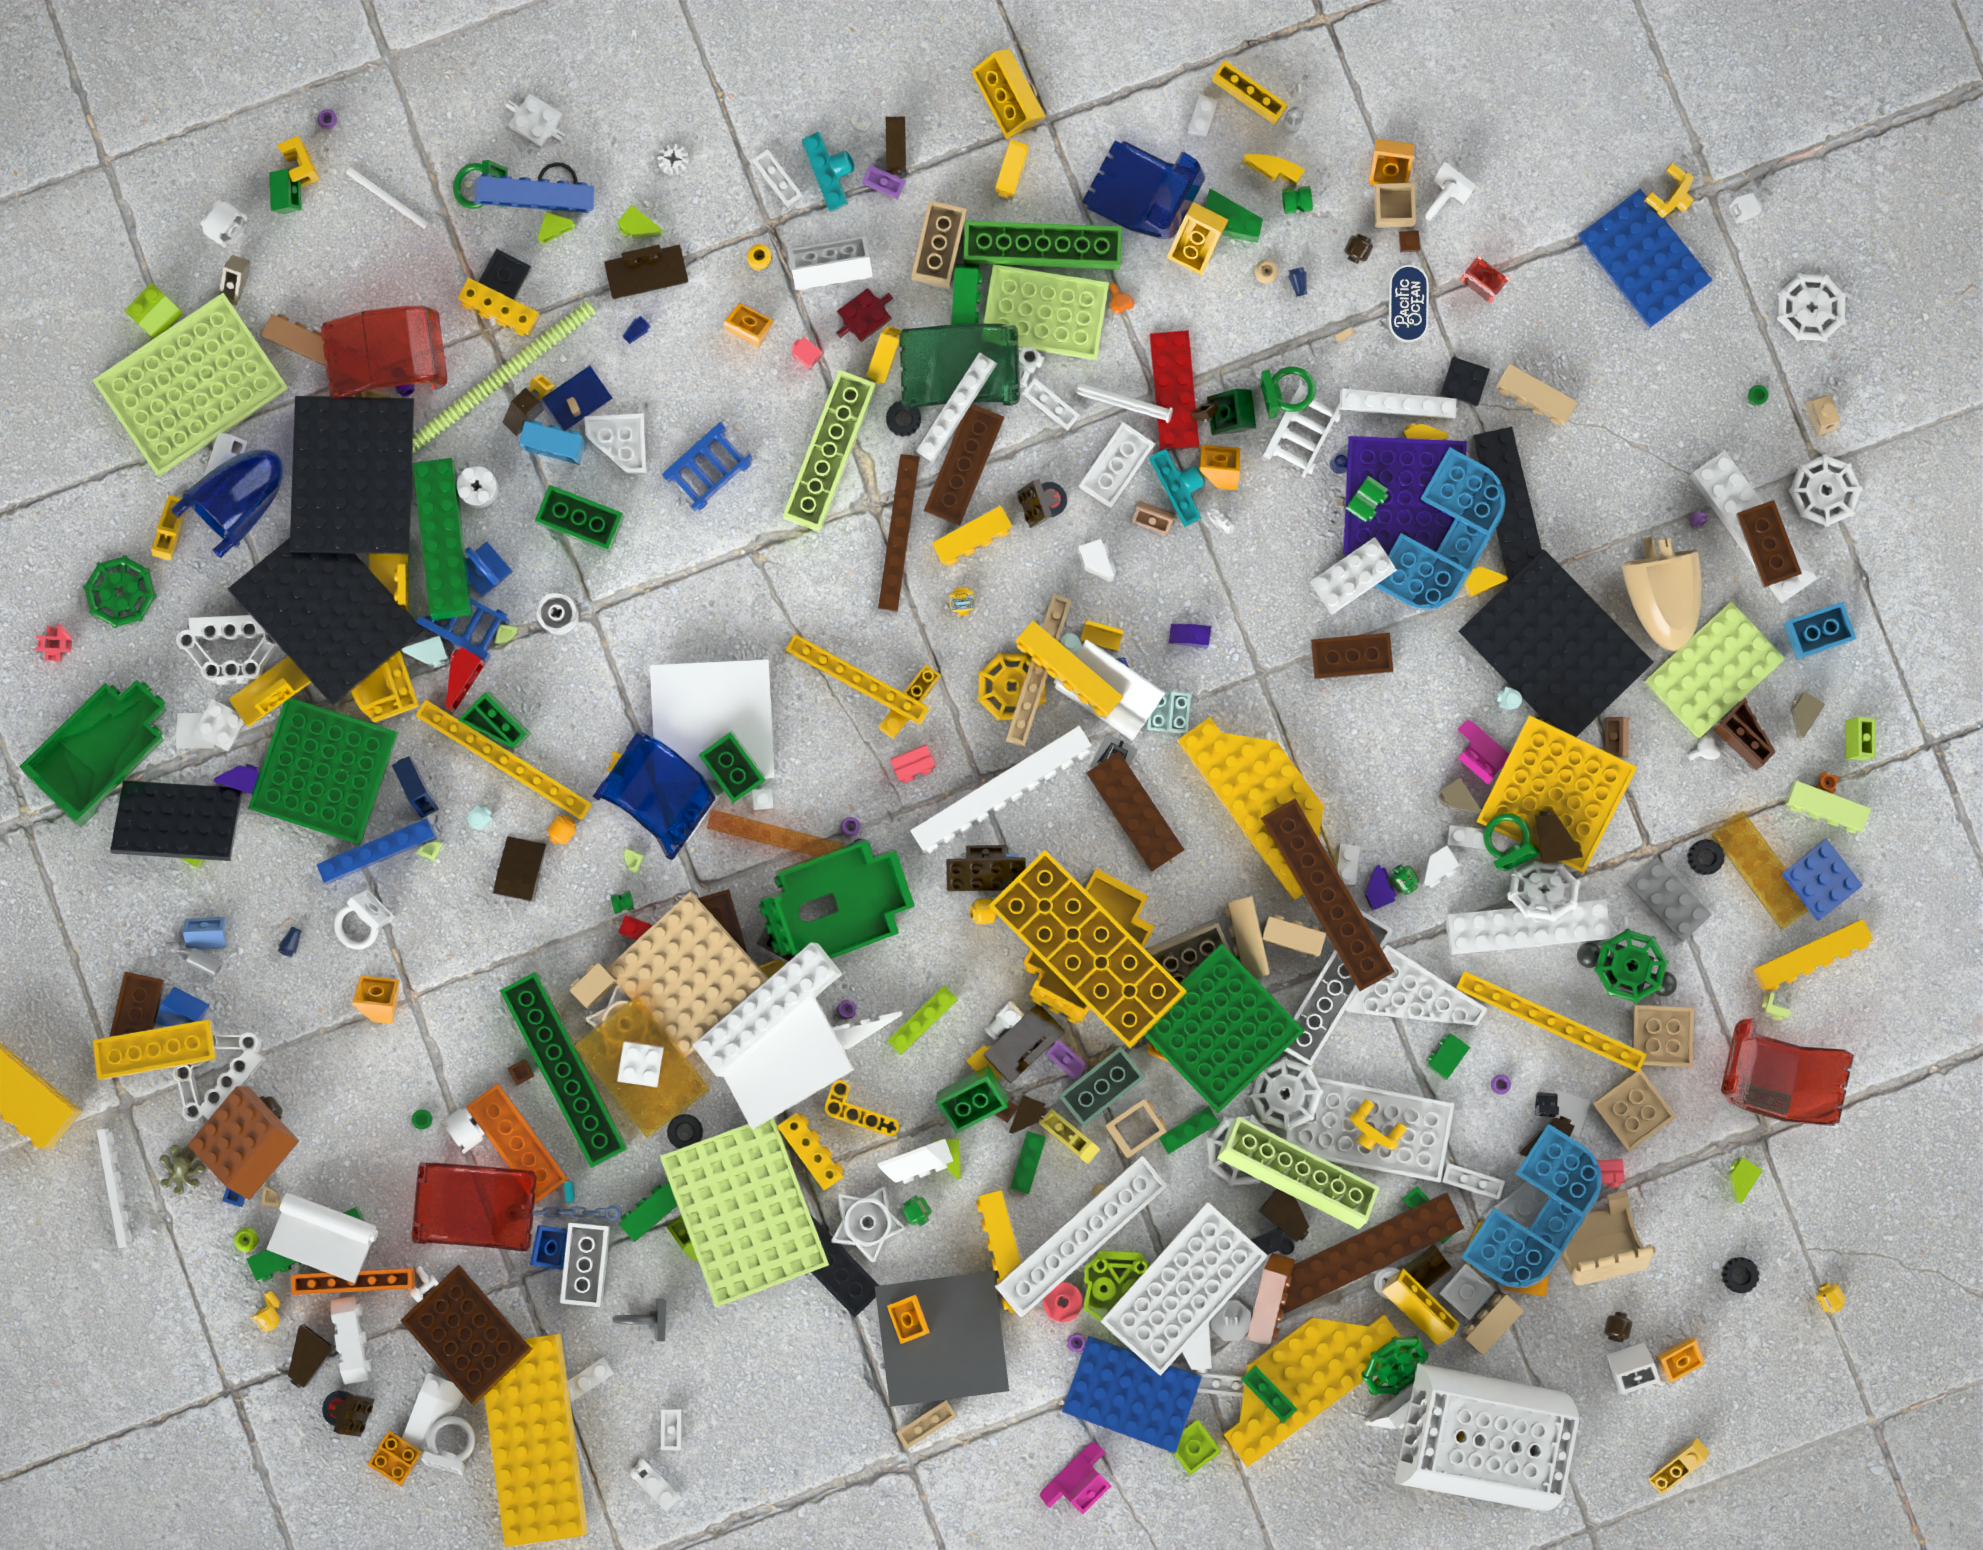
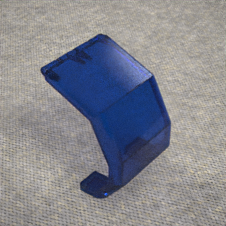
(1145, 190)
(658, 791)

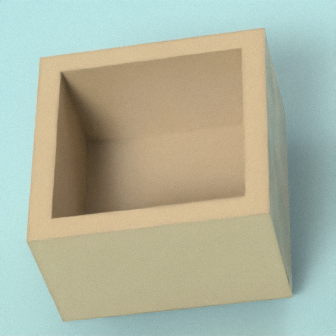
(1394, 205)
(592, 985)

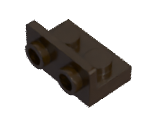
(1428, 1267)

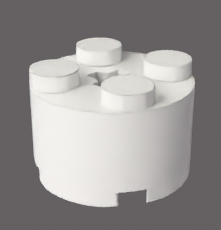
(224, 223)
(472, 477)
(568, 615)
(462, 1129)

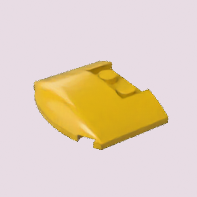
(386, 691)

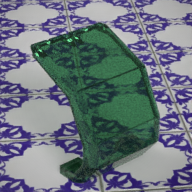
(940, 355)

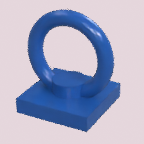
(485, 568)

